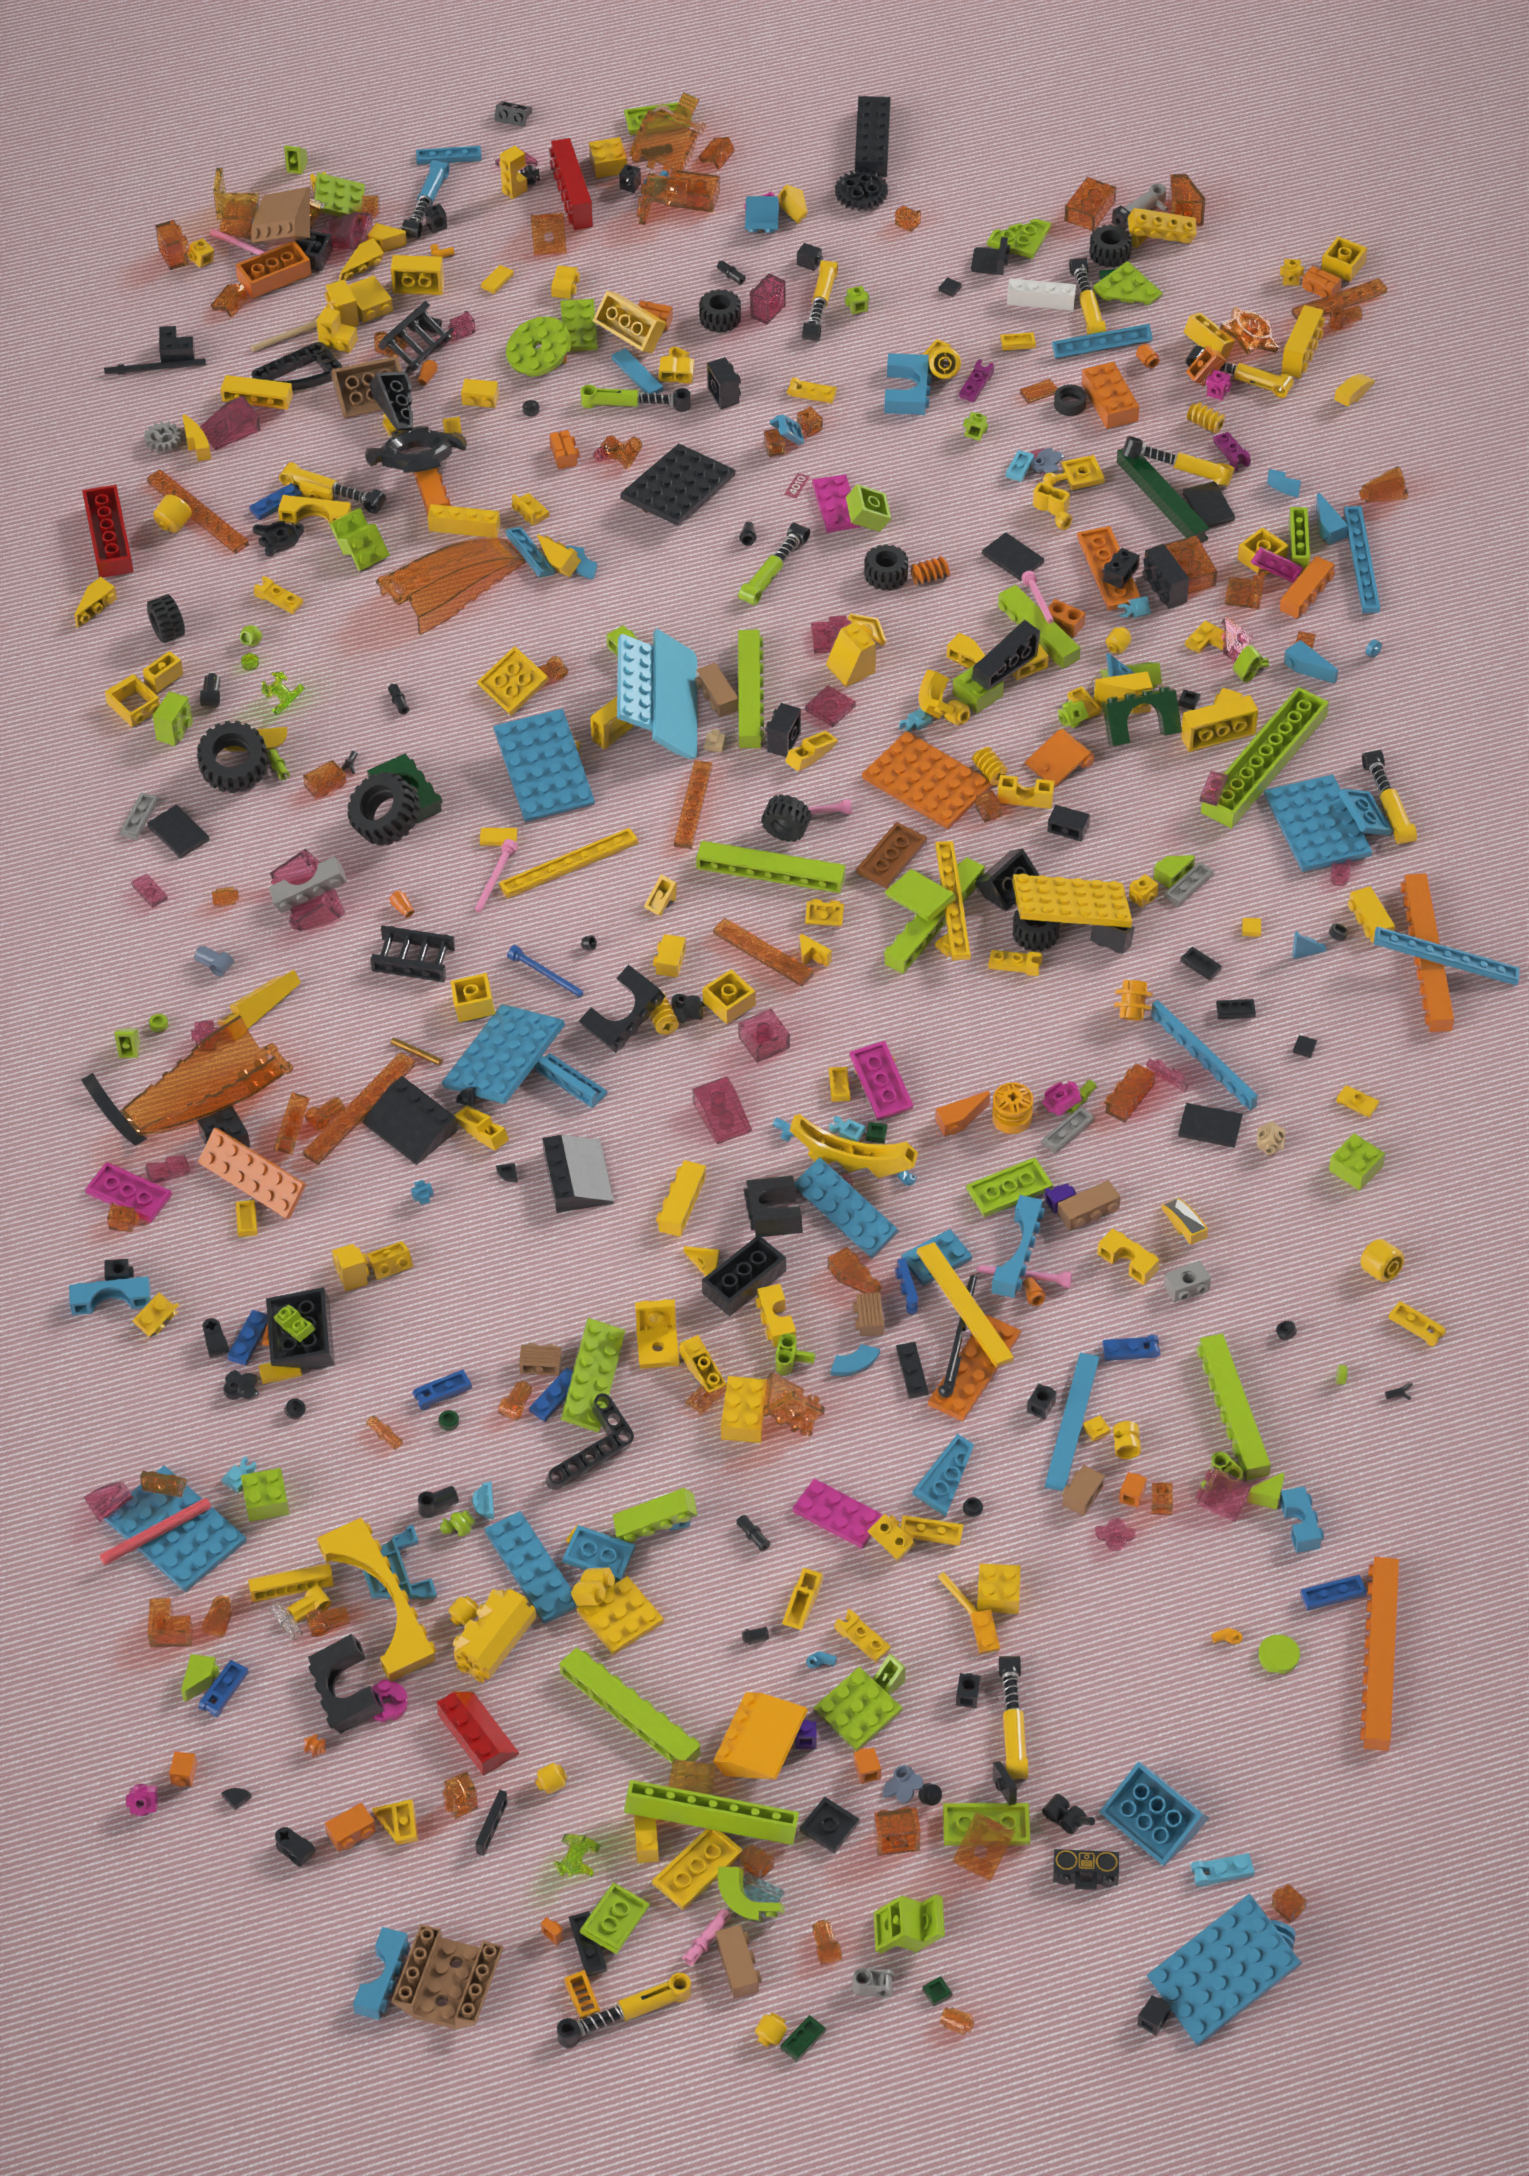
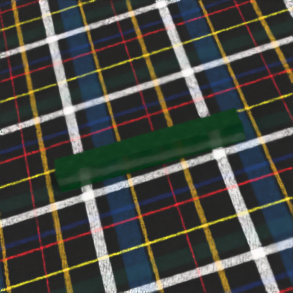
(1163, 496)

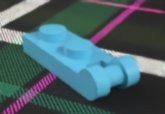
(1222, 1869)

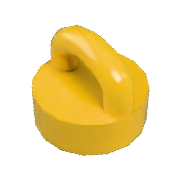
(1063, 520)

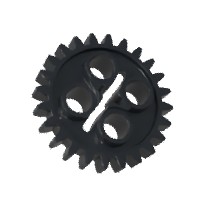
(861, 190)

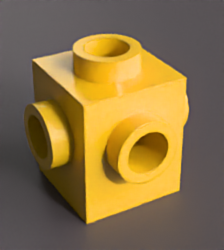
(201, 253)
(1291, 272)
(1143, 890)

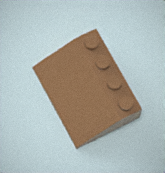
(282, 217)
(353, 387)

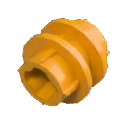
(1133, 1000)

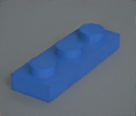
(271, 503)
(248, 1338)
(552, 1397)
(1333, 1592)

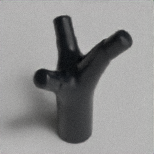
(349, 762)
(1399, 1392)

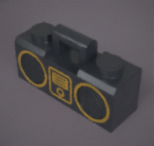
(1085, 1868)

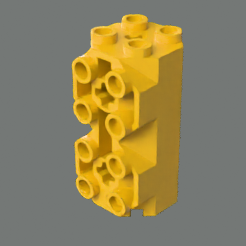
(494, 1634)

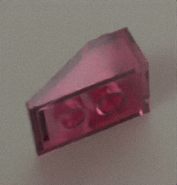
(231, 423)
(721, 1110)

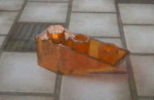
(850, 1272)

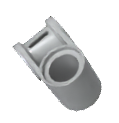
(874, 1983)

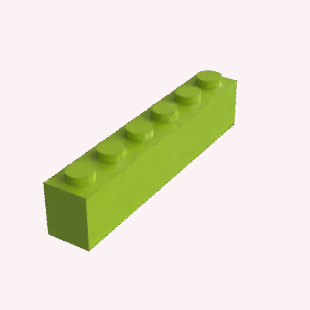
(1052, 637)

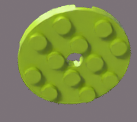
(537, 362)

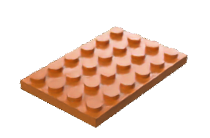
(926, 779)

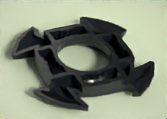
(419, 436)

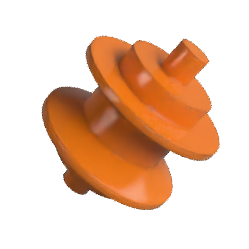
(314, 1745)

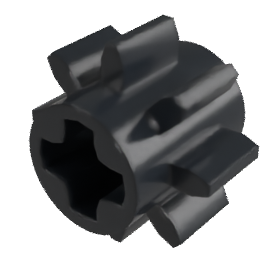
(531, 173)

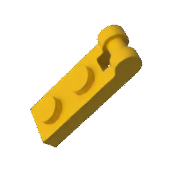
(811, 391)
(1417, 1323)

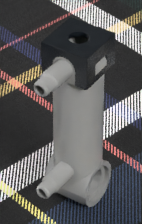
(1153, 198)

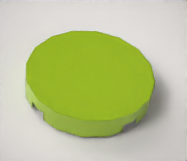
(1279, 1654)

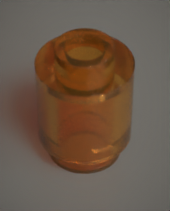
(225, 896)
(957, 2020)

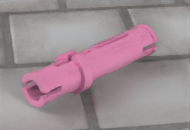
(702, 1943)

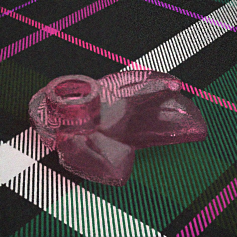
(1115, 1534)

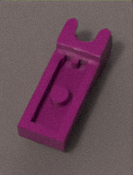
(976, 381)
(1232, 450)

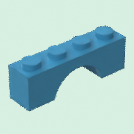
(87, 1296)
(373, 1997)

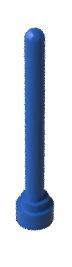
(516, 954)

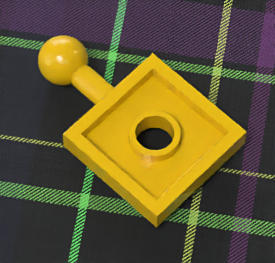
(1076, 480)

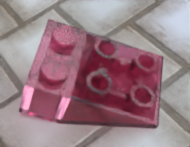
(349, 230)

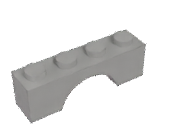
(327, 877)

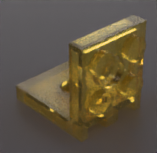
(221, 197)

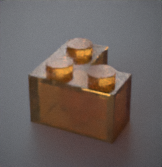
(166, 1629)

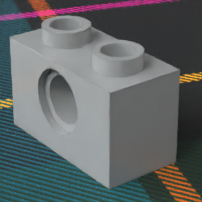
(1187, 1281)

